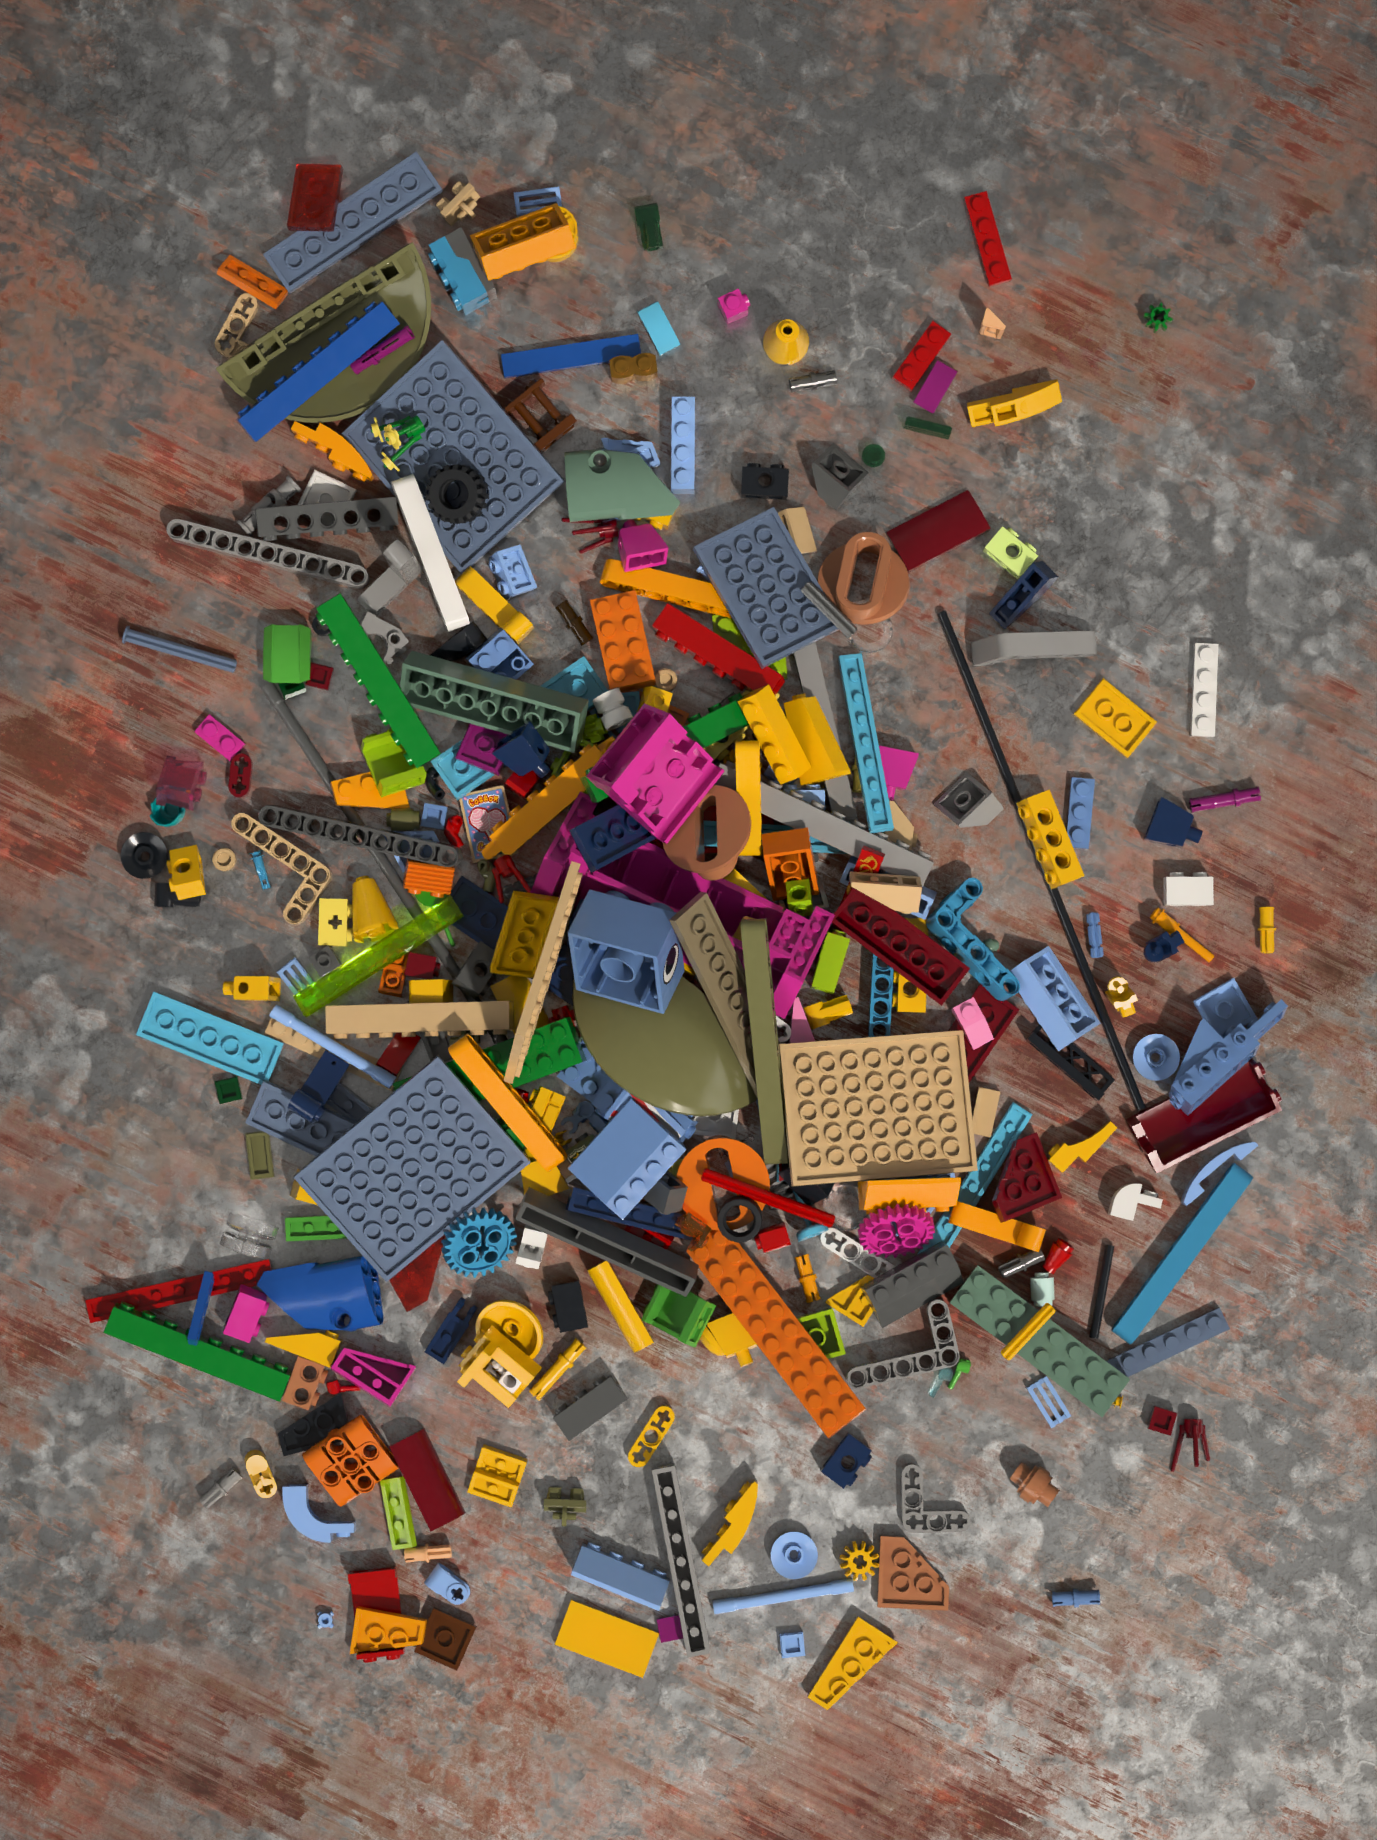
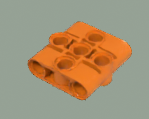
(329, 1457)

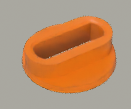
(700, 1195)

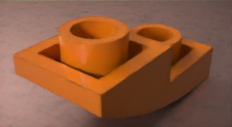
(393, 977)

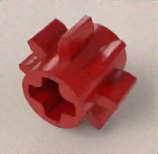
(561, 1013)

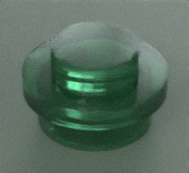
(873, 455)

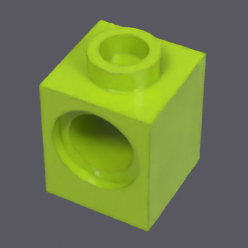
(799, 897)

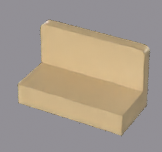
(799, 528)
(984, 1111)

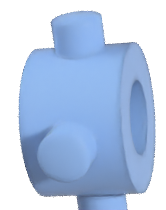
(325, 1619)

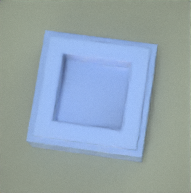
(792, 1644)

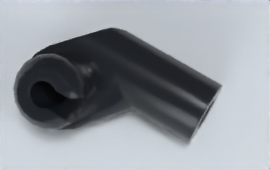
(433, 788)

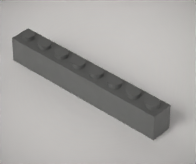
(607, 1242)

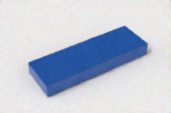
(200, 1308)

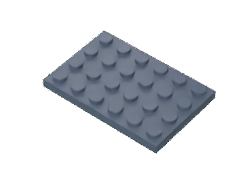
(761, 583)

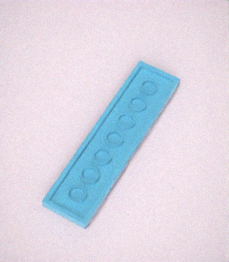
(576, 680)

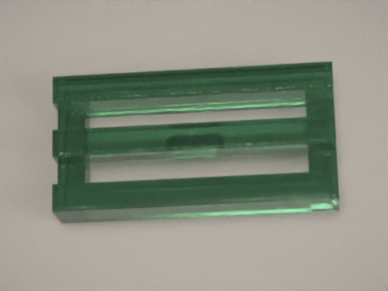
(927, 427)

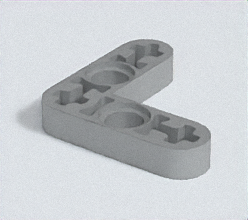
(917, 1509)

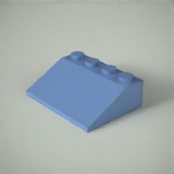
(627, 1158)

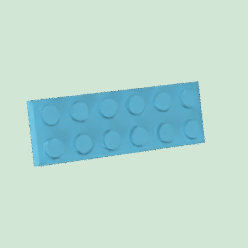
(209, 1038)

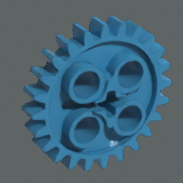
(479, 1242)

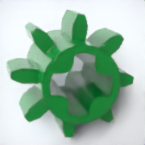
(1158, 311)

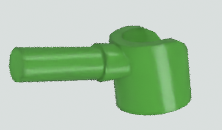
(962, 1366)

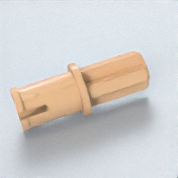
(427, 1552)

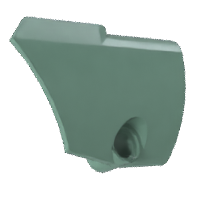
(617, 489)

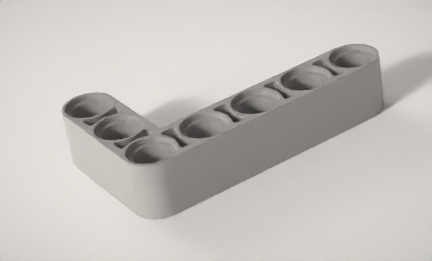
(401, 572)
(1033, 645)
(913, 1357)

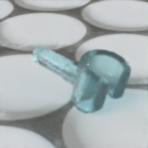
(944, 1374)

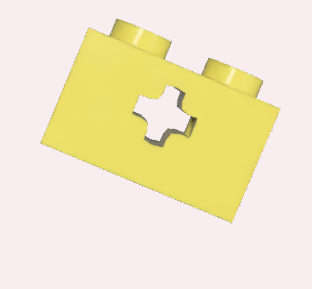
(326, 932)

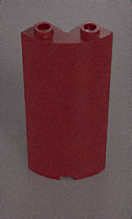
(1172, 1136)

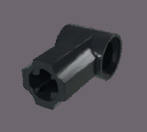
(165, 898)

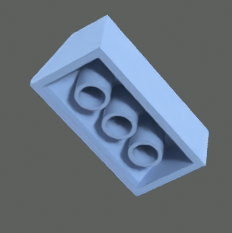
(1054, 998)
(620, 1576)

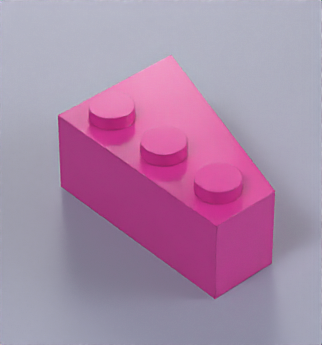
(373, 1374)

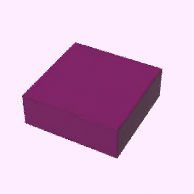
(670, 1628)

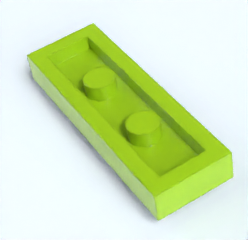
(398, 1513)

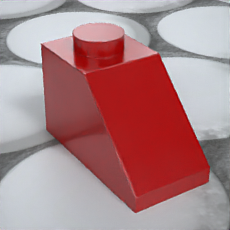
(523, 784)

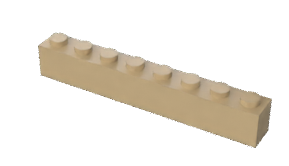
(420, 1017)

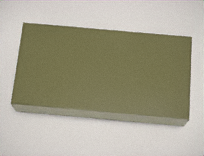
(259, 1155)

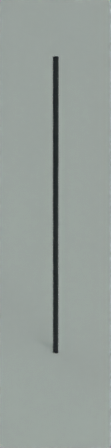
(1054, 893)

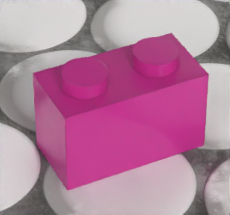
(245, 1314)

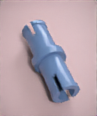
(1076, 1598)

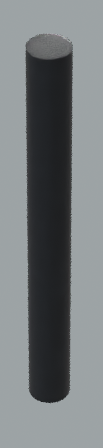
(1101, 1291)

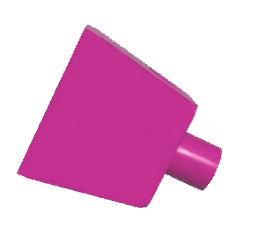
(641, 546)
(897, 768)

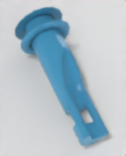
(260, 868)

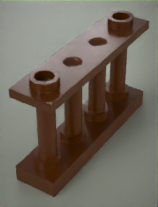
(544, 437)

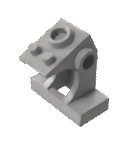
(377, 626)

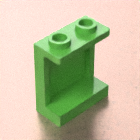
(678, 1315)

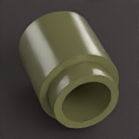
(403, 819)

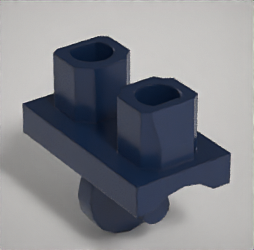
(1162, 946)

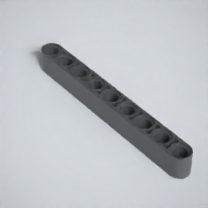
(349, 835)

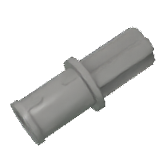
(220, 1488)

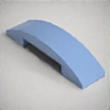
(1193, 1188)

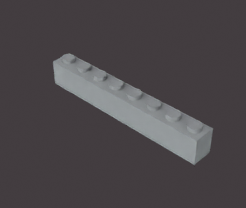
(681, 1560)

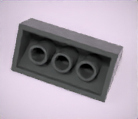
(912, 1284)

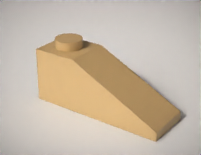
(894, 891)

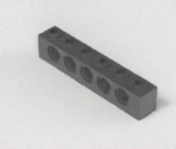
(386, 506)

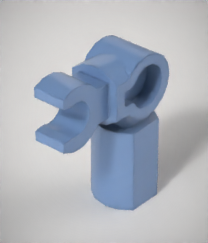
(581, 1113)

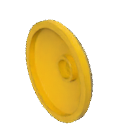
(502, 1316)

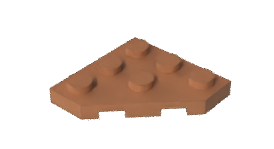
(907, 1578)

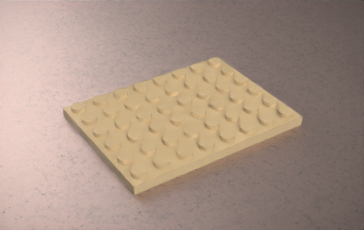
(543, 973)
(877, 1108)

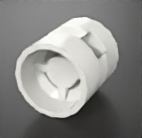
(612, 708)

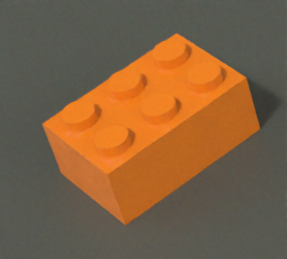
(789, 858)

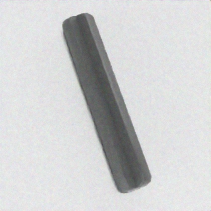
(829, 609)

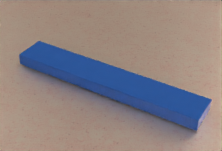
(569, 356)

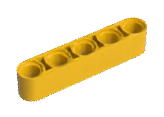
(749, 788)

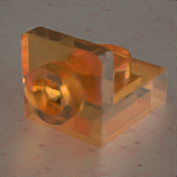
(693, 1228)

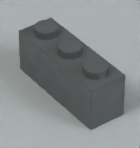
(589, 1407)

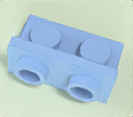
(511, 572)

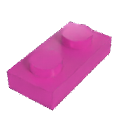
(219, 737)

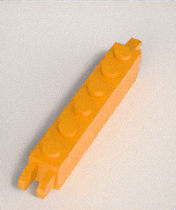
(545, 805)

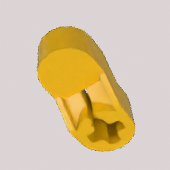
(264, 1484)

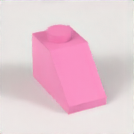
(972, 1023)

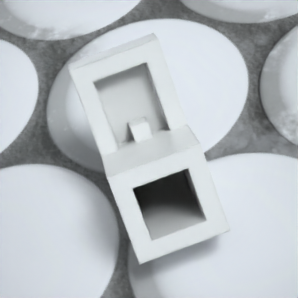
(1126, 1198)
(531, 1247)

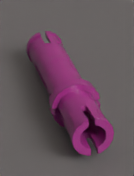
(361, 364)
(1235, 798)

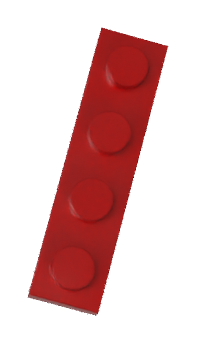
(987, 239)

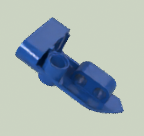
(326, 1293)

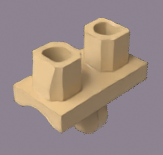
(460, 205)

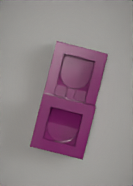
(935, 386)

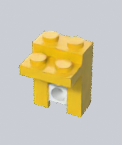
(496, 1374)

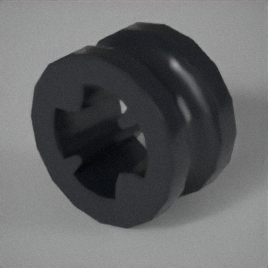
(321, 632)

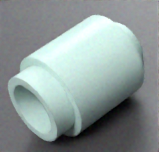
(1042, 1289)

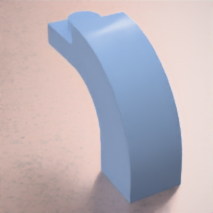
(306, 1521)

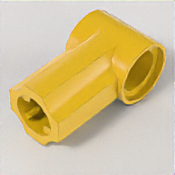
(822, 1013)

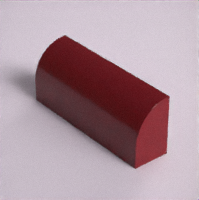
(427, 1479)

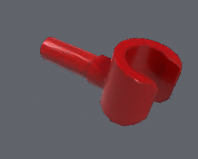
(334, 1387)

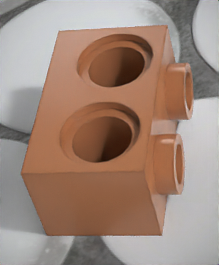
(300, 1380)

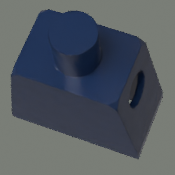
(523, 751)
(1171, 825)

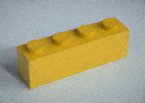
(774, 734)

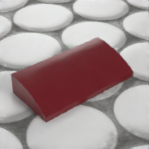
(938, 531)

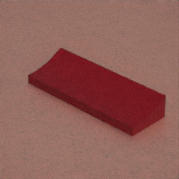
(900, 945)

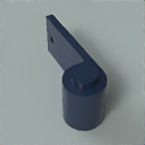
(319, 1086)

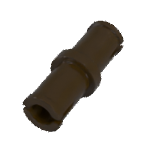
(574, 622)

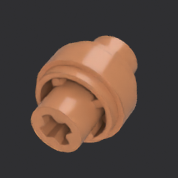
(1034, 1484)

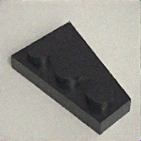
(314, 1426)

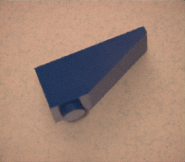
(1023, 593)

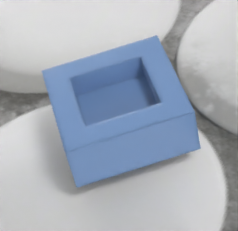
(434, 816)

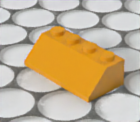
(523, 241)
(921, 1192)

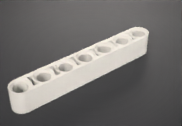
(430, 552)

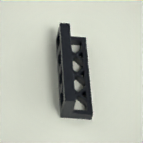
(1068, 1068)

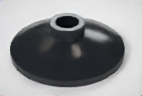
(132, 852)

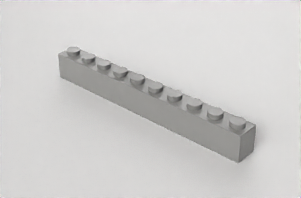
(833, 827)

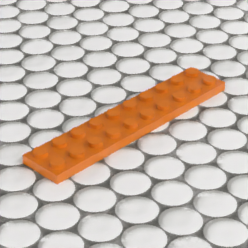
(778, 1333)

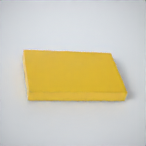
(1115, 718)

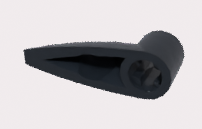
(461, 643)

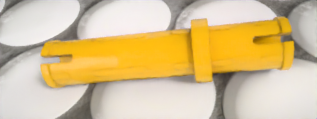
(558, 1368)

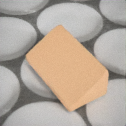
(991, 325)

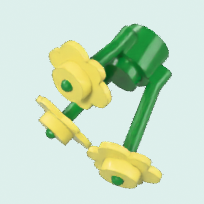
(410, 426)

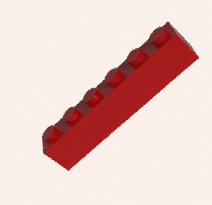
(714, 651)

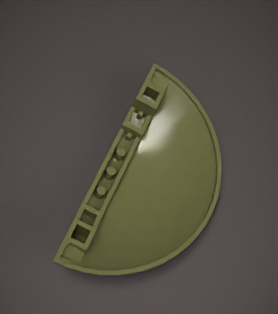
(397, 282)
(669, 1058)

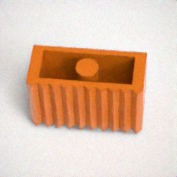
(428, 877)

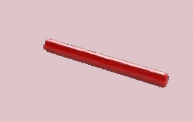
(767, 1197)

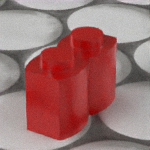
(772, 1238)

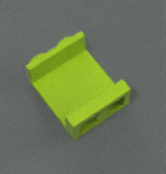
(389, 765)

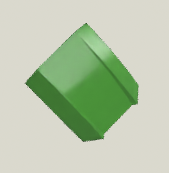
(287, 653)

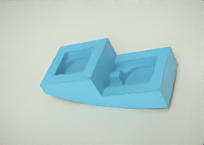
(658, 328)

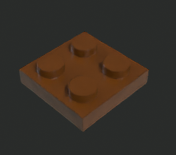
(446, 1638)

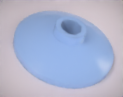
(1168, 1057)
(794, 1567)

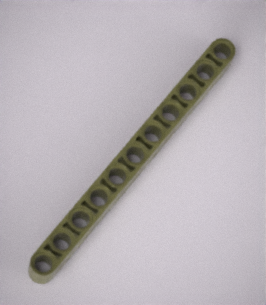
(764, 1039)

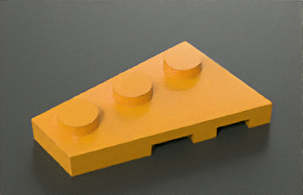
(362, 792)
(385, 1629)

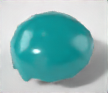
(166, 815)

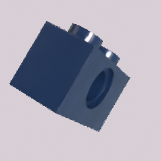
(848, 1446)

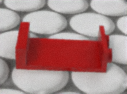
(379, 1591)

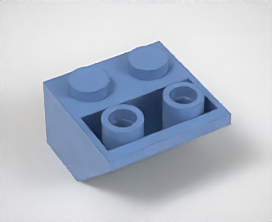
(500, 656)

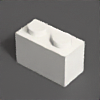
(1188, 890)

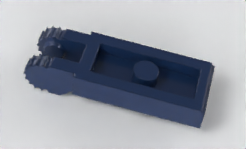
(449, 1333)

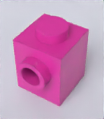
(733, 306)

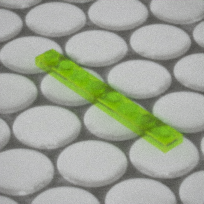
(378, 956)

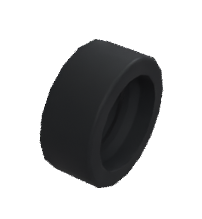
(742, 1236)

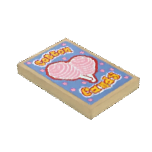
(482, 812)

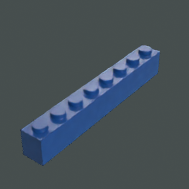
(317, 371)

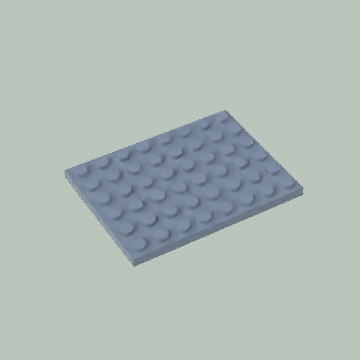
(461, 429)
(412, 1168)

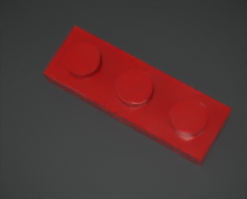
(921, 356)

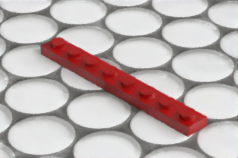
(177, 1290)

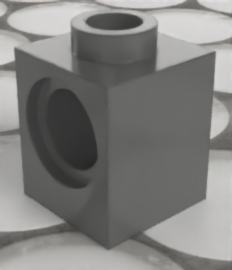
(325, 961)

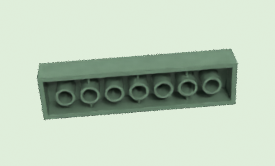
(492, 700)
(1051, 1347)

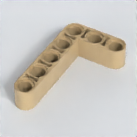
(289, 860)

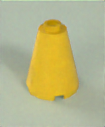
(786, 341)
(370, 911)

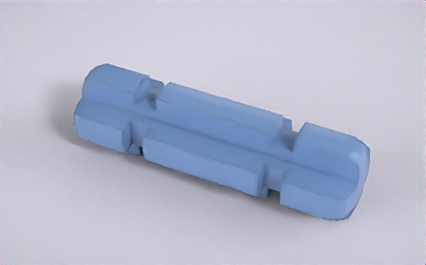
(1094, 935)

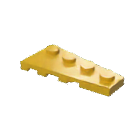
(853, 1658)

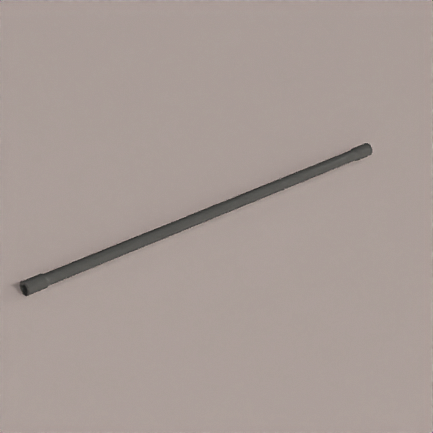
(388, 870)

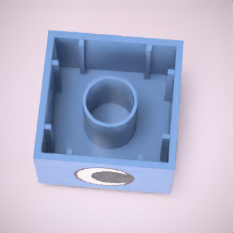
(626, 950)

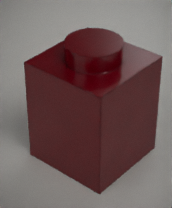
(422, 966)

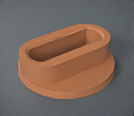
(889, 585)
(733, 832)

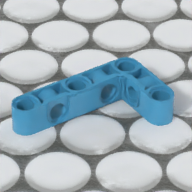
(961, 941)

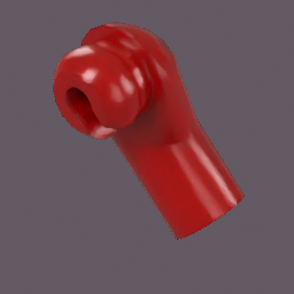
(452, 830)

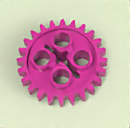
(879, 1235)

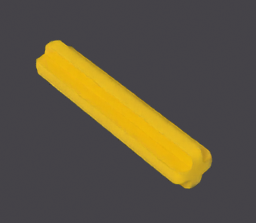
(1027, 1331)

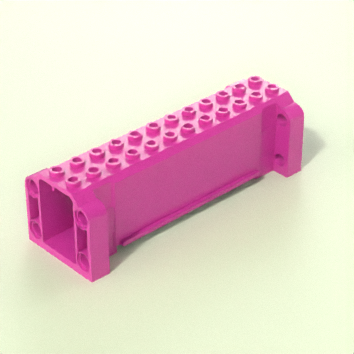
(652, 877)

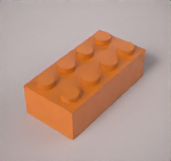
(623, 641)

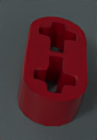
(246, 776)

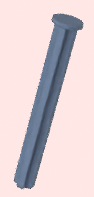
(179, 650)

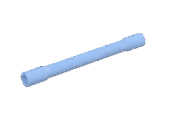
(289, 1020)
(732, 1604)

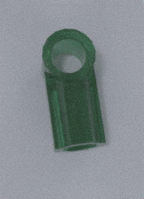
(648, 221)

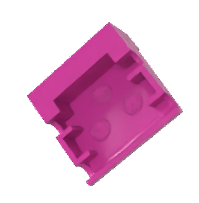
(656, 772)

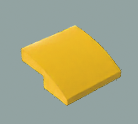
(497, 1475)

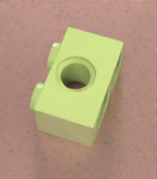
(1014, 565)

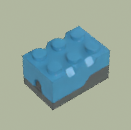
(461, 272)

